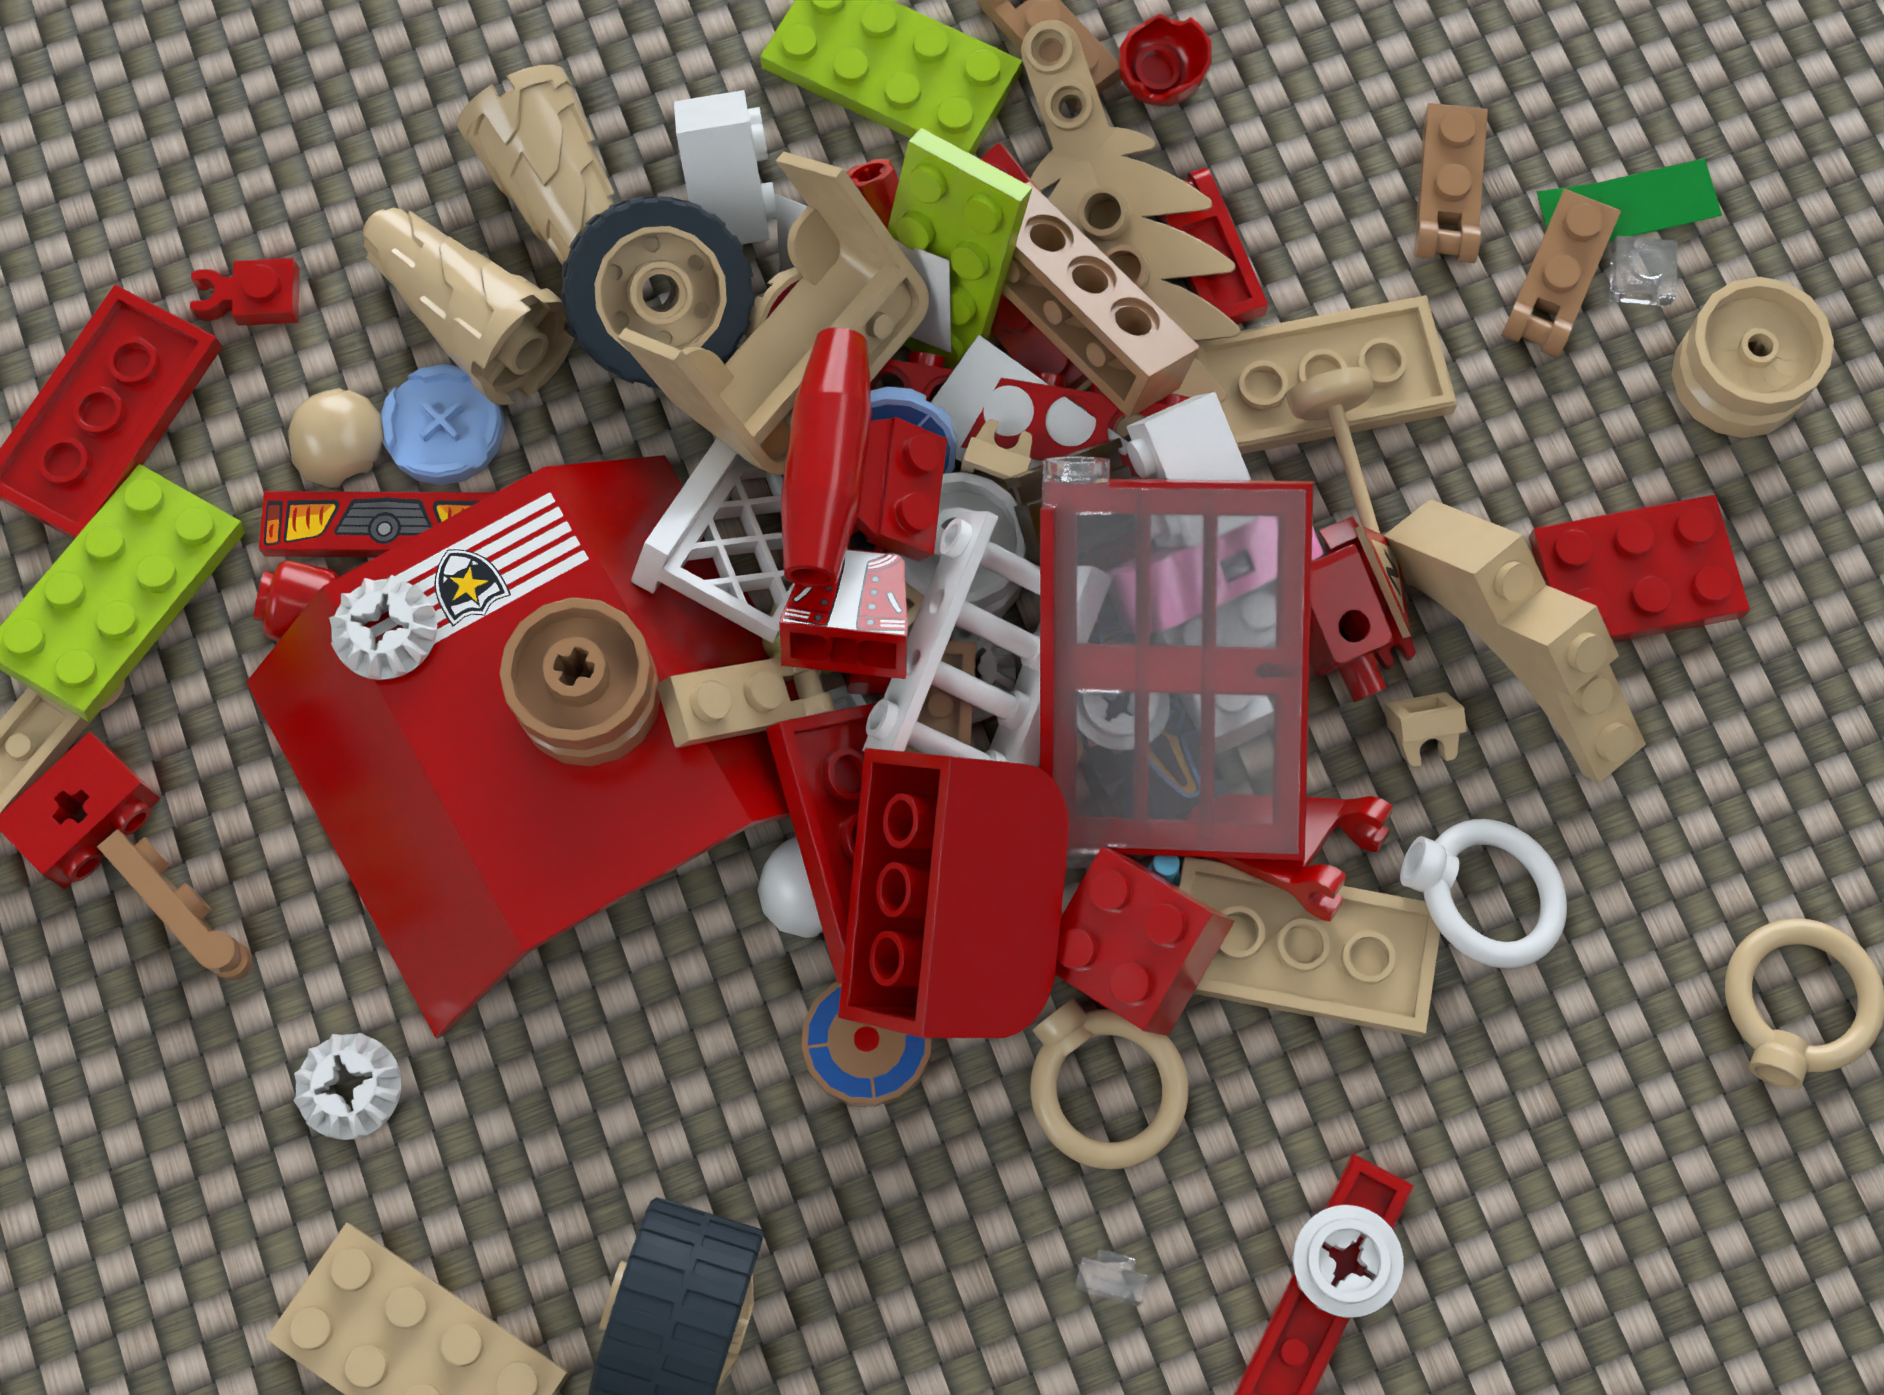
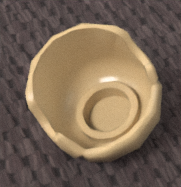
(335, 436)

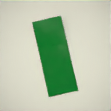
(1649, 198)

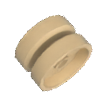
(1752, 357)

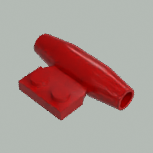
(853, 469)

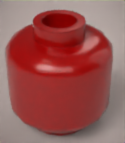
(286, 595)

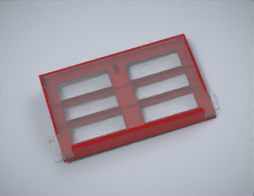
(1175, 661)

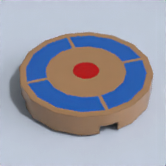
(857, 1060)

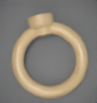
(1064, 1033)
(1783, 1056)

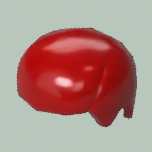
(1165, 60)

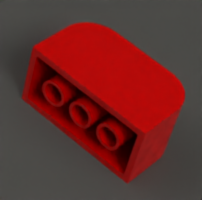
(953, 895)

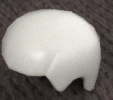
(787, 892)

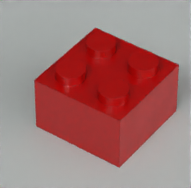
(1137, 941)

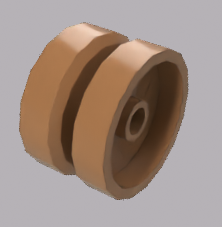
(581, 681)

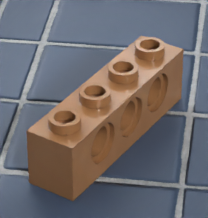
(1095, 311)

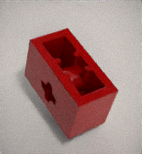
(45, 820)

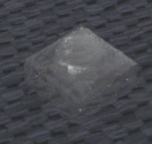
(1643, 270)
(1112, 1278)

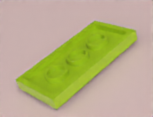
(894, 67)
(966, 215)
(114, 591)

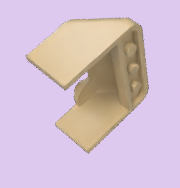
(849, 280)

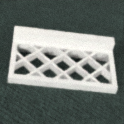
(693, 516)

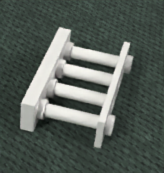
(894, 718)

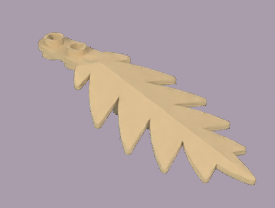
(1114, 194)

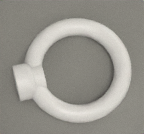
(1434, 867)

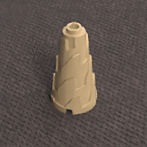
(540, 153)
(481, 315)

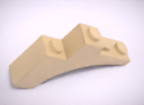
(1540, 633)

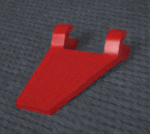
(1318, 884)

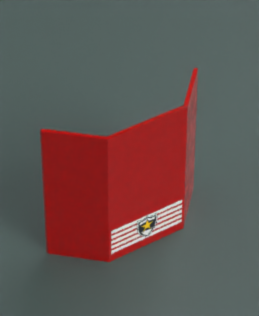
(435, 790)

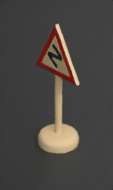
(1330, 397)

